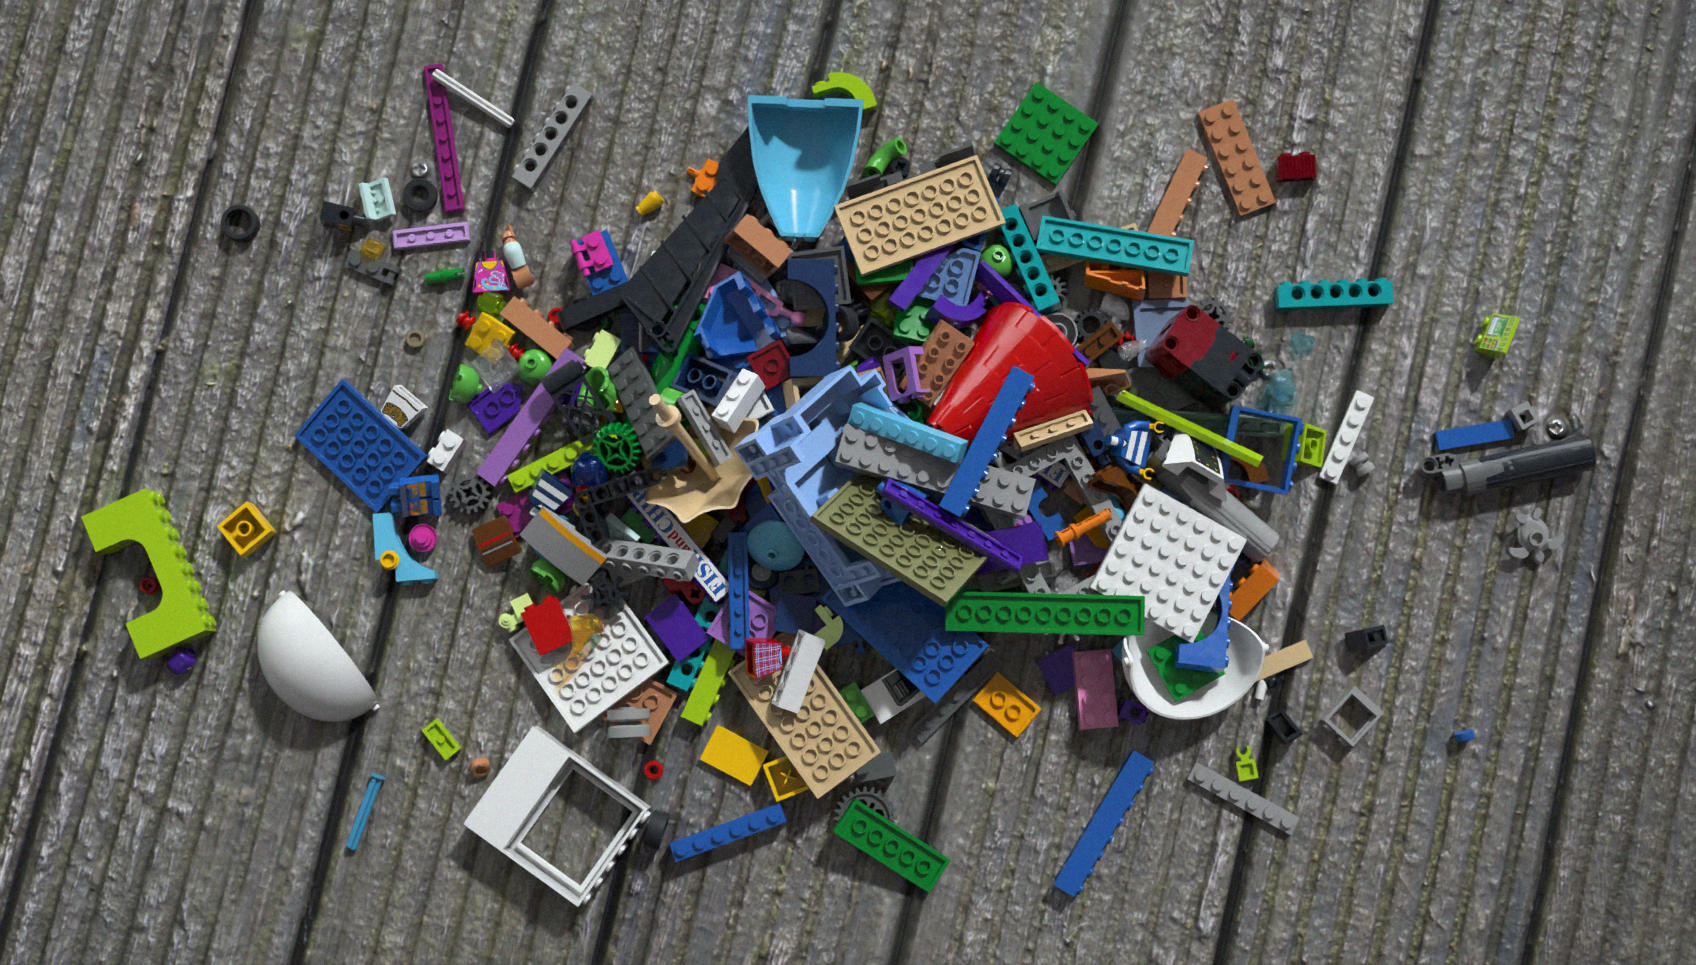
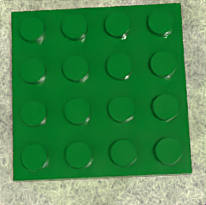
(1046, 133)

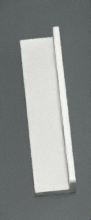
(798, 671)

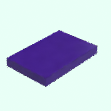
(677, 628)

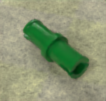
(445, 276)

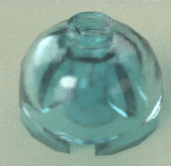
(1282, 387)

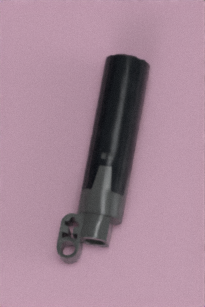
(1510, 467)

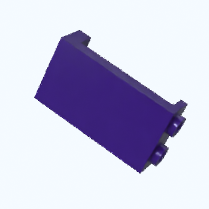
(1023, 539)

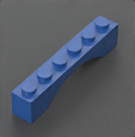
(728, 832)

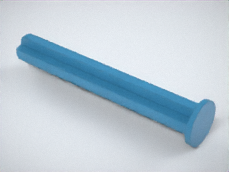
(364, 811)

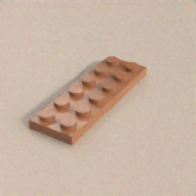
(1236, 158)

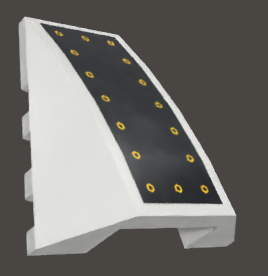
(1199, 456)

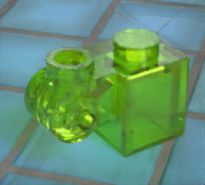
(881, 310)

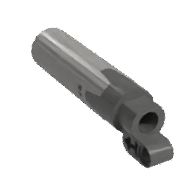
(1193, 490)

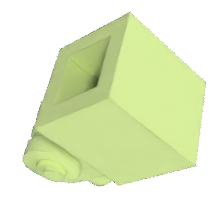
(511, 622)

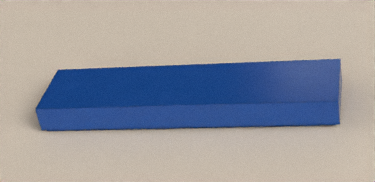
(1474, 434)

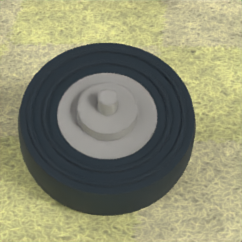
(761, 577)

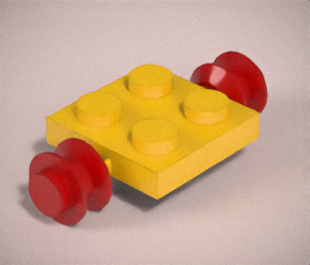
(486, 331)

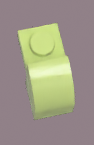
(833, 630)

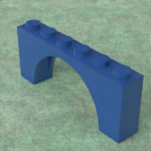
(1210, 652)

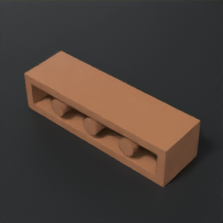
(536, 328)

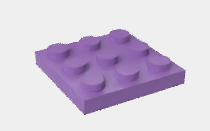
(760, 621)

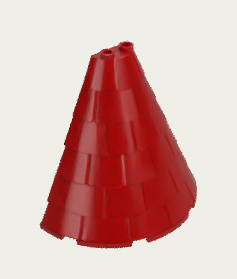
(1032, 343)

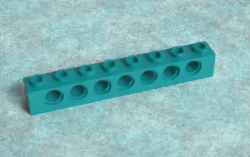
(676, 675)

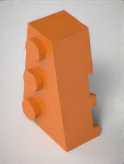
(1115, 279)
(1252, 588)

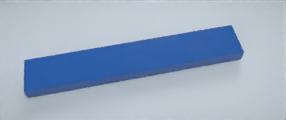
(738, 589)

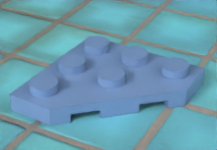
(954, 277)

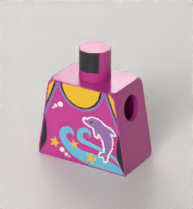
(491, 276)

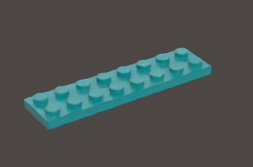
(1115, 246)

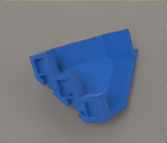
(735, 320)

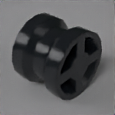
(904, 169)

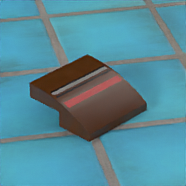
(496, 540)

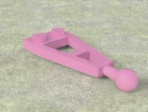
(797, 318)

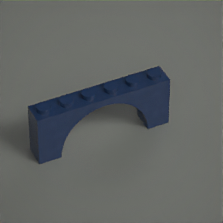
(820, 277)

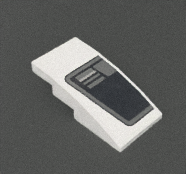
(891, 695)

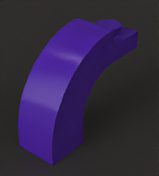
(955, 315)

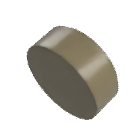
(415, 339)

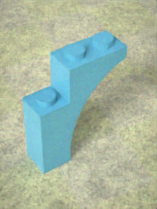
(387, 538)

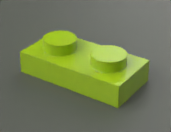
(441, 739)

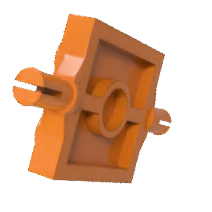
(705, 178)

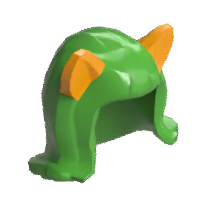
(604, 389)

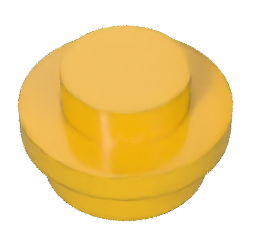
(389, 560)

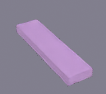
(431, 236)

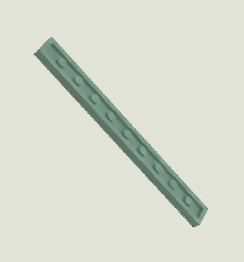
(1211, 421)

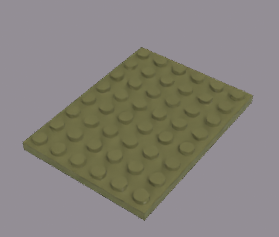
(912, 552)

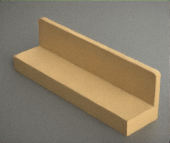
(1052, 431)

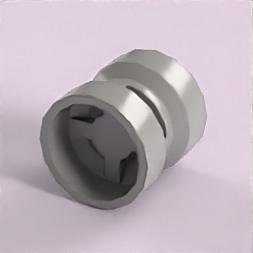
(1362, 464)

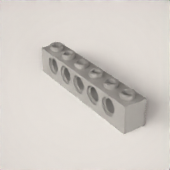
(553, 147)
(649, 559)

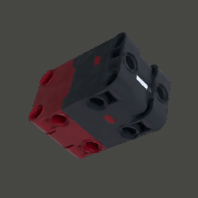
(1203, 358)

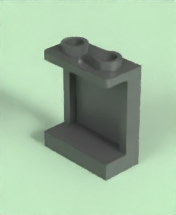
(1052, 206)

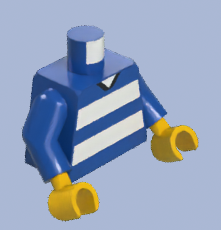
(1132, 445)

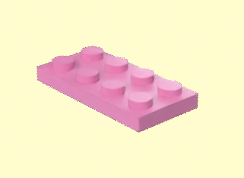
(1095, 689)

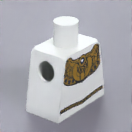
(402, 407)

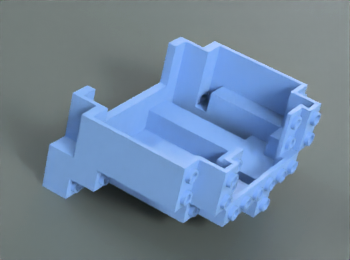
(794, 459)

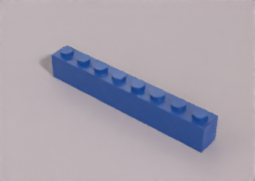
(986, 442)
(1103, 822)

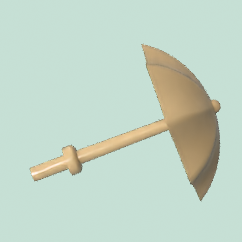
(709, 485)

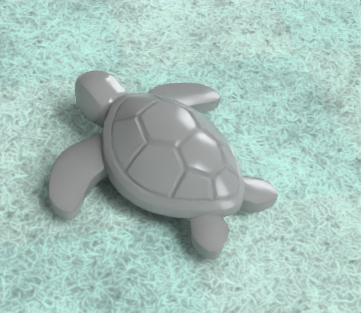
(1533, 536)

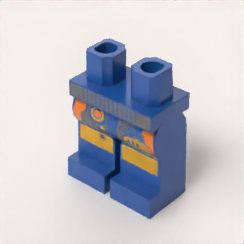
(418, 496)

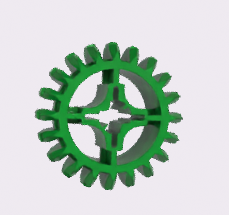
(605, 441)

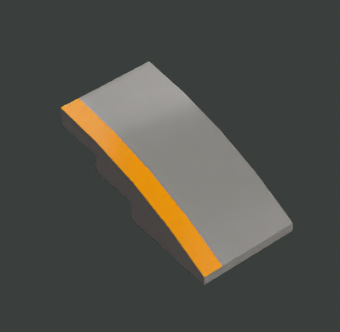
(563, 545)

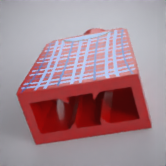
(764, 656)

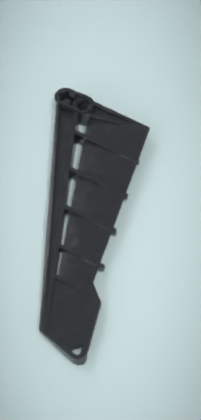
(665, 273)

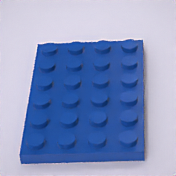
(360, 445)

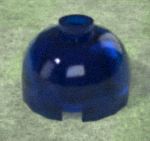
(588, 470)

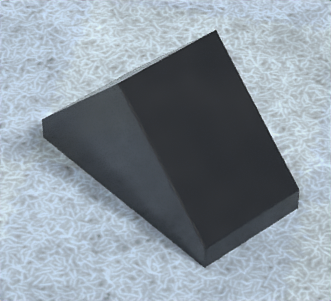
(1283, 727)

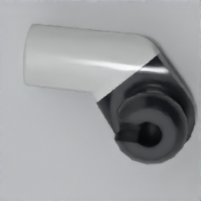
(1265, 684)

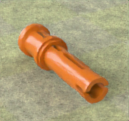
(1075, 531)

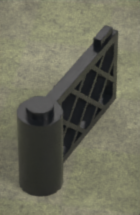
(566, 378)

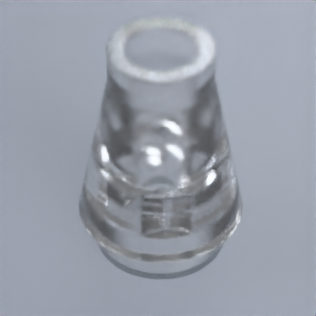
(1131, 349)

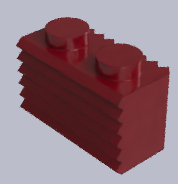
(1296, 167)

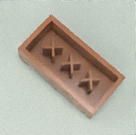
(942, 356)

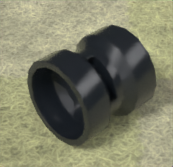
(1000, 175)

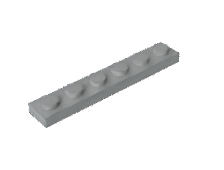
(1243, 798)

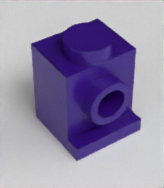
(1127, 705)

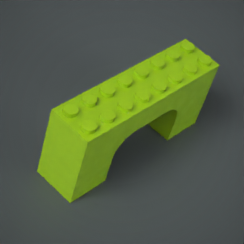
(182, 611)

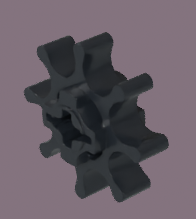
(613, 593)

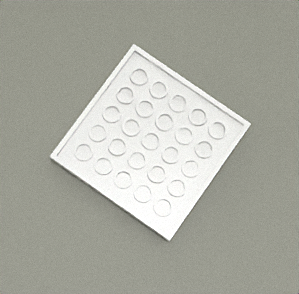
(1170, 559)
(611, 671)

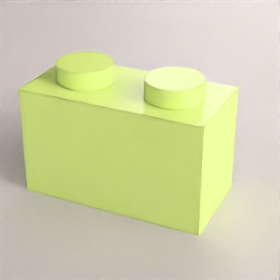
(603, 350)

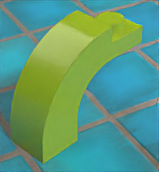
(849, 85)

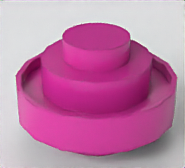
(423, 538)

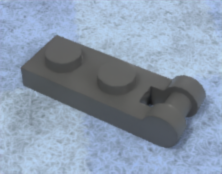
(370, 267)

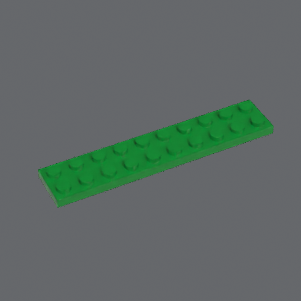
(1046, 613)

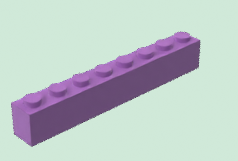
(524, 428)

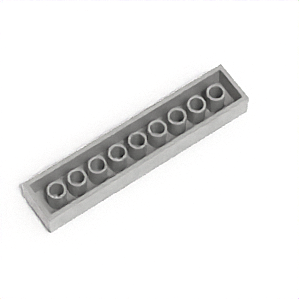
(885, 458)

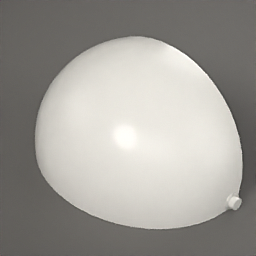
(1245, 663)
(309, 665)

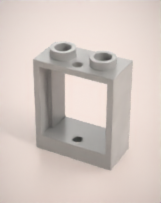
(1374, 711)

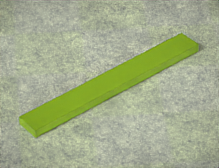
(1190, 428)

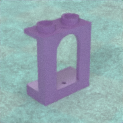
(913, 390)

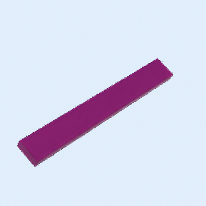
(444, 141)

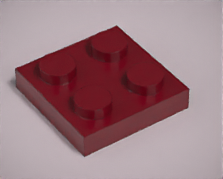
(771, 364)

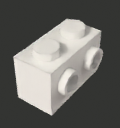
(446, 451)

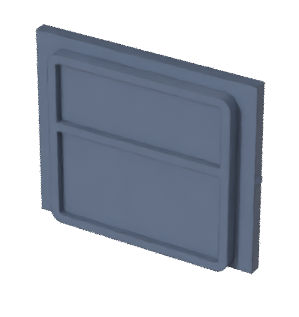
(1150, 318)

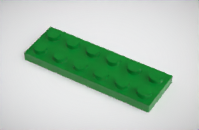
(891, 845)

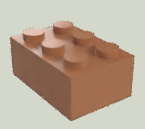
(758, 245)

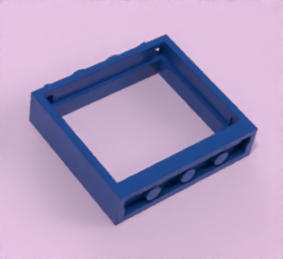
(1293, 448)

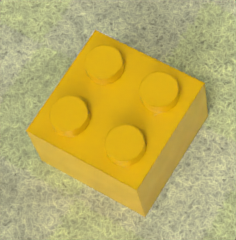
(246, 529)

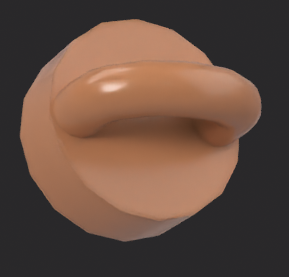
(480, 767)

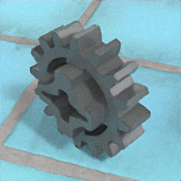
(1215, 305)
(466, 499)

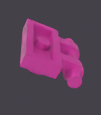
(597, 251)

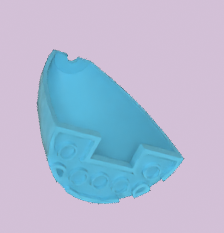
(803, 158)

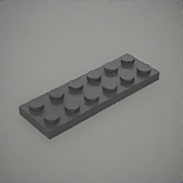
(634, 389)

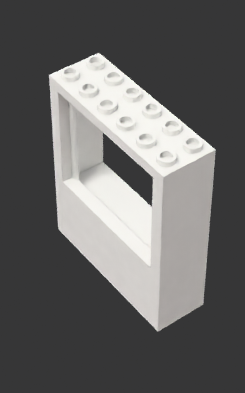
(525, 791)

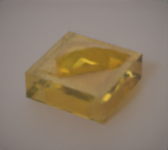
(373, 248)

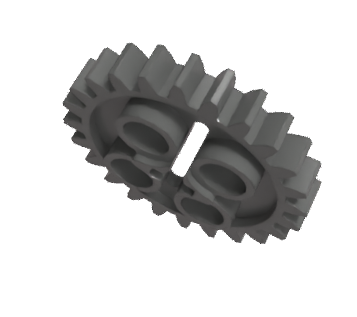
(869, 797)

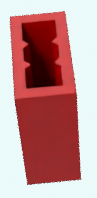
(547, 625)

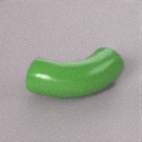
(884, 157)

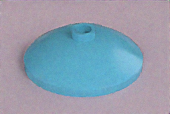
(774, 538)

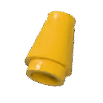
(650, 203)

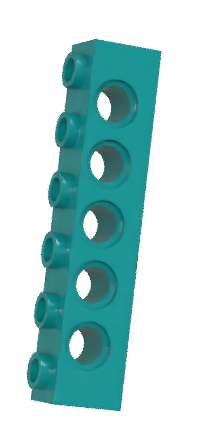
(1382, 288)
(1043, 304)

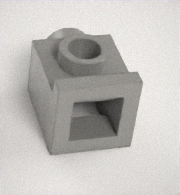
(1525, 410)

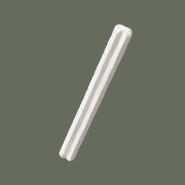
(473, 98)

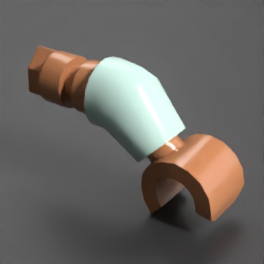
(515, 258)

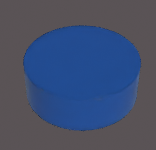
(1464, 735)

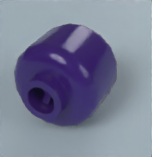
(181, 660)

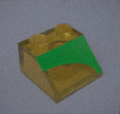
(586, 634)

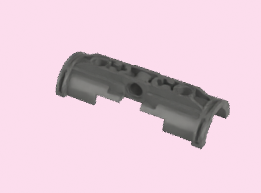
(875, 183)

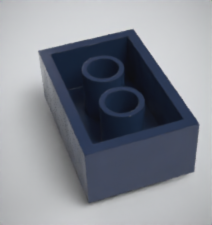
(706, 378)

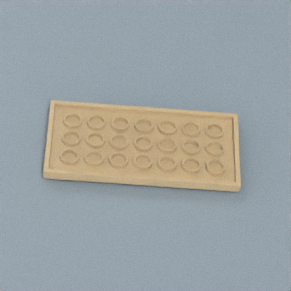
(919, 215)
(820, 740)

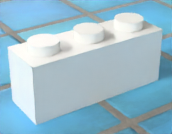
(738, 400)

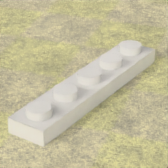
(1345, 437)

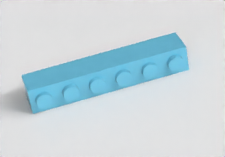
(908, 432)

